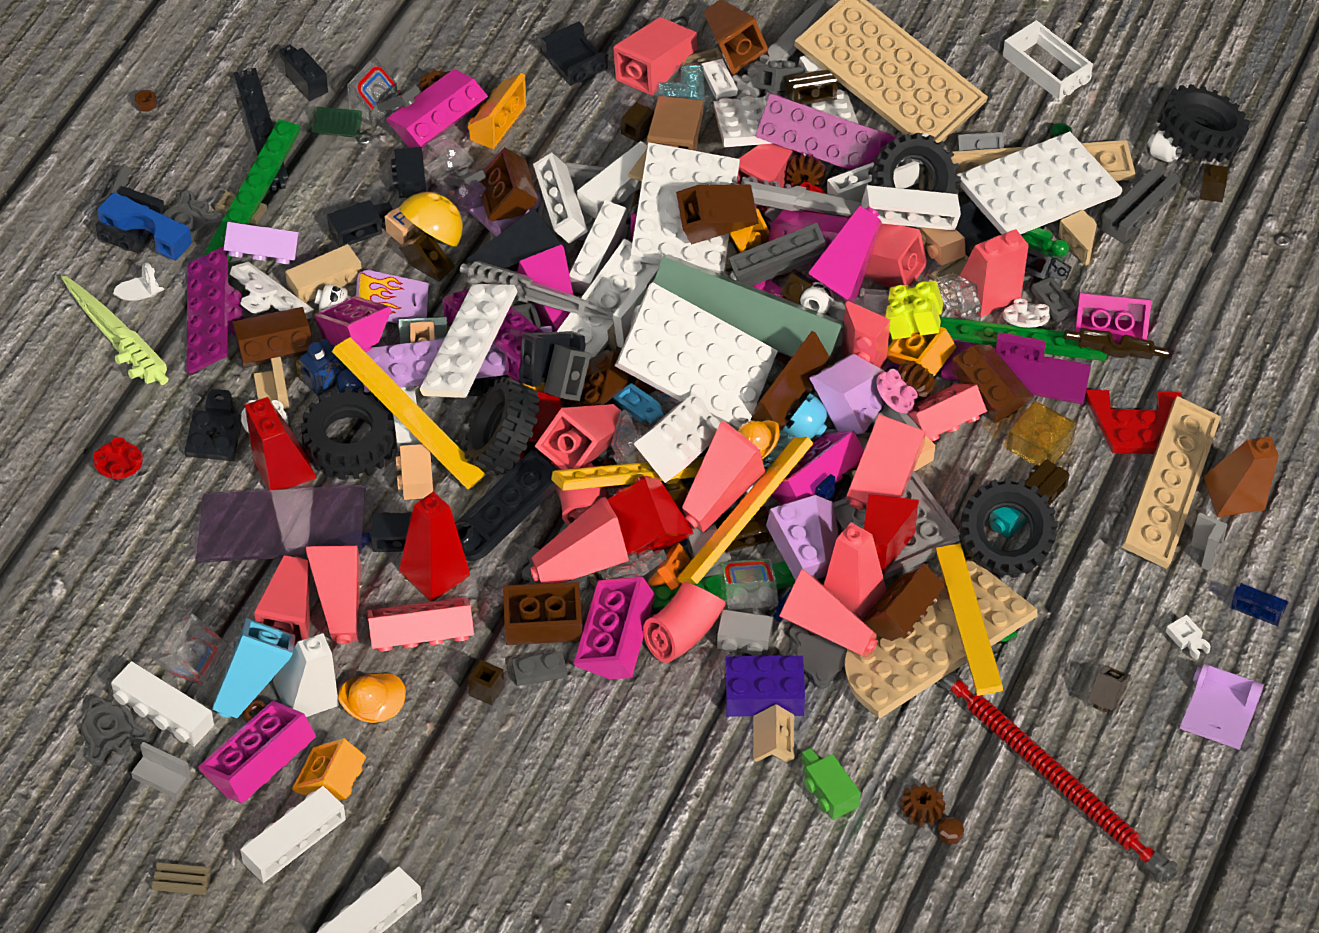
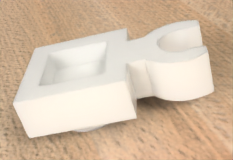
(1187, 634)

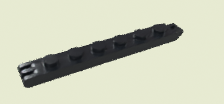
(258, 117)

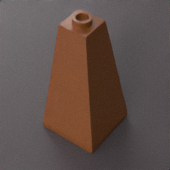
(735, 34)
(1243, 478)

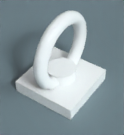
(626, 313)

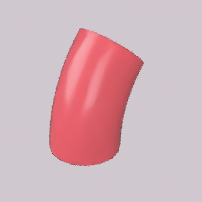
(578, 501)
(682, 622)

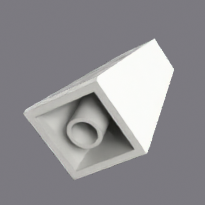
(308, 678)

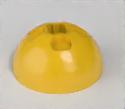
(434, 216)

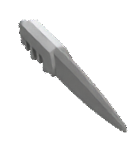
(778, 52)
(798, 198)
(532, 291)

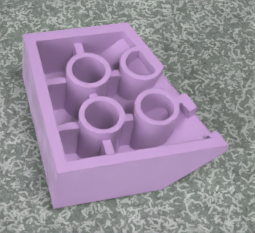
(261, 242)
(850, 393)
(805, 534)

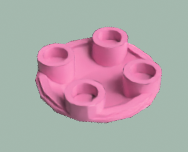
(895, 391)

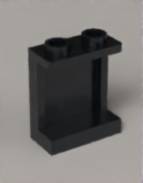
(573, 54)
(974, 226)
(132, 239)
(538, 351)

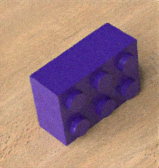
(762, 682)

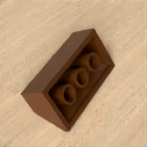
(792, 382)

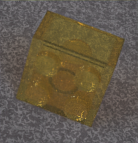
(1041, 435)

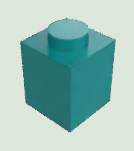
(1006, 521)

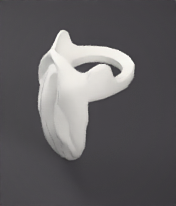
(139, 288)

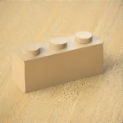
(332, 268)

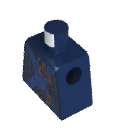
(320, 367)

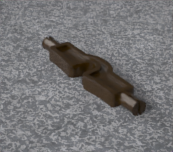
(1104, 341)

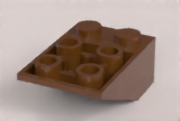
(716, 210)
(601, 381)

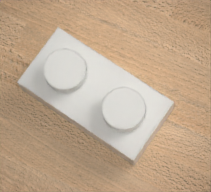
(719, 79)

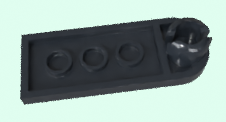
(505, 505)

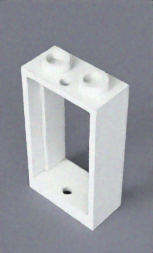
(1037, 33)

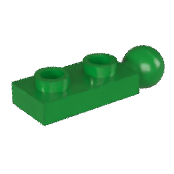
(1042, 239)

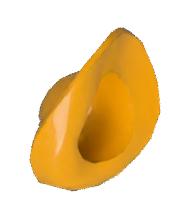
(762, 434)
(372, 697)

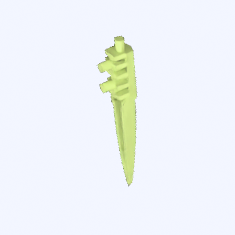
(127, 342)

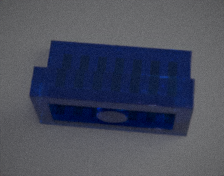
(1258, 604)

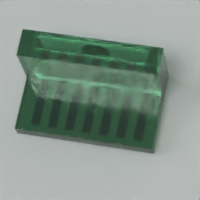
(337, 122)

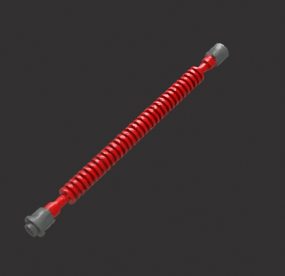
(1102, 815)

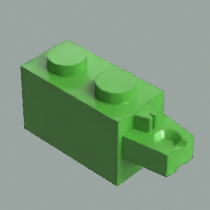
(829, 784)

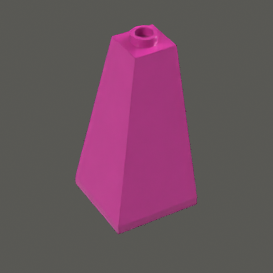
(848, 255)
(550, 270)

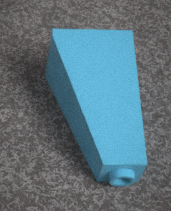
(253, 664)

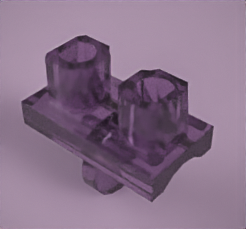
(467, 197)

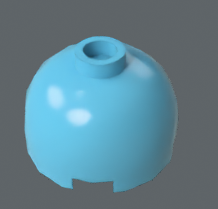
(808, 419)

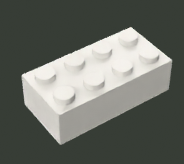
(678, 437)

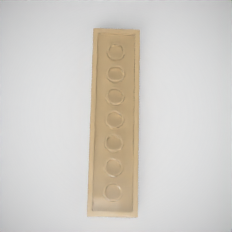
(1112, 156)
(1171, 482)

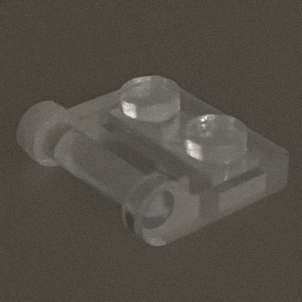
(637, 565)

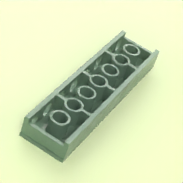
(747, 308)

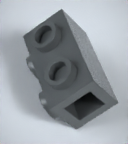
(772, 76)

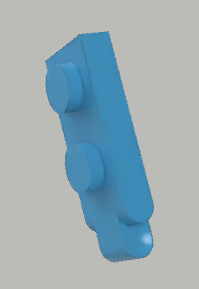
(638, 404)

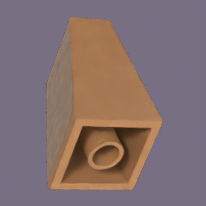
(676, 123)

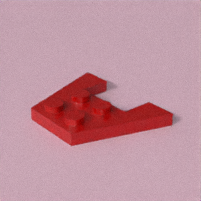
(1130, 429)

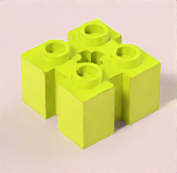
(914, 309)

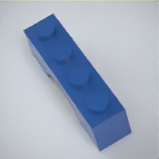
(169, 235)

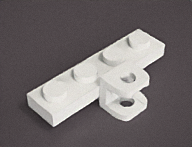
(265, 291)

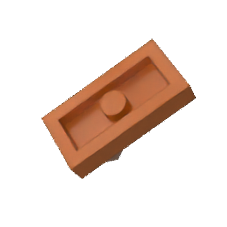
(671, 568)

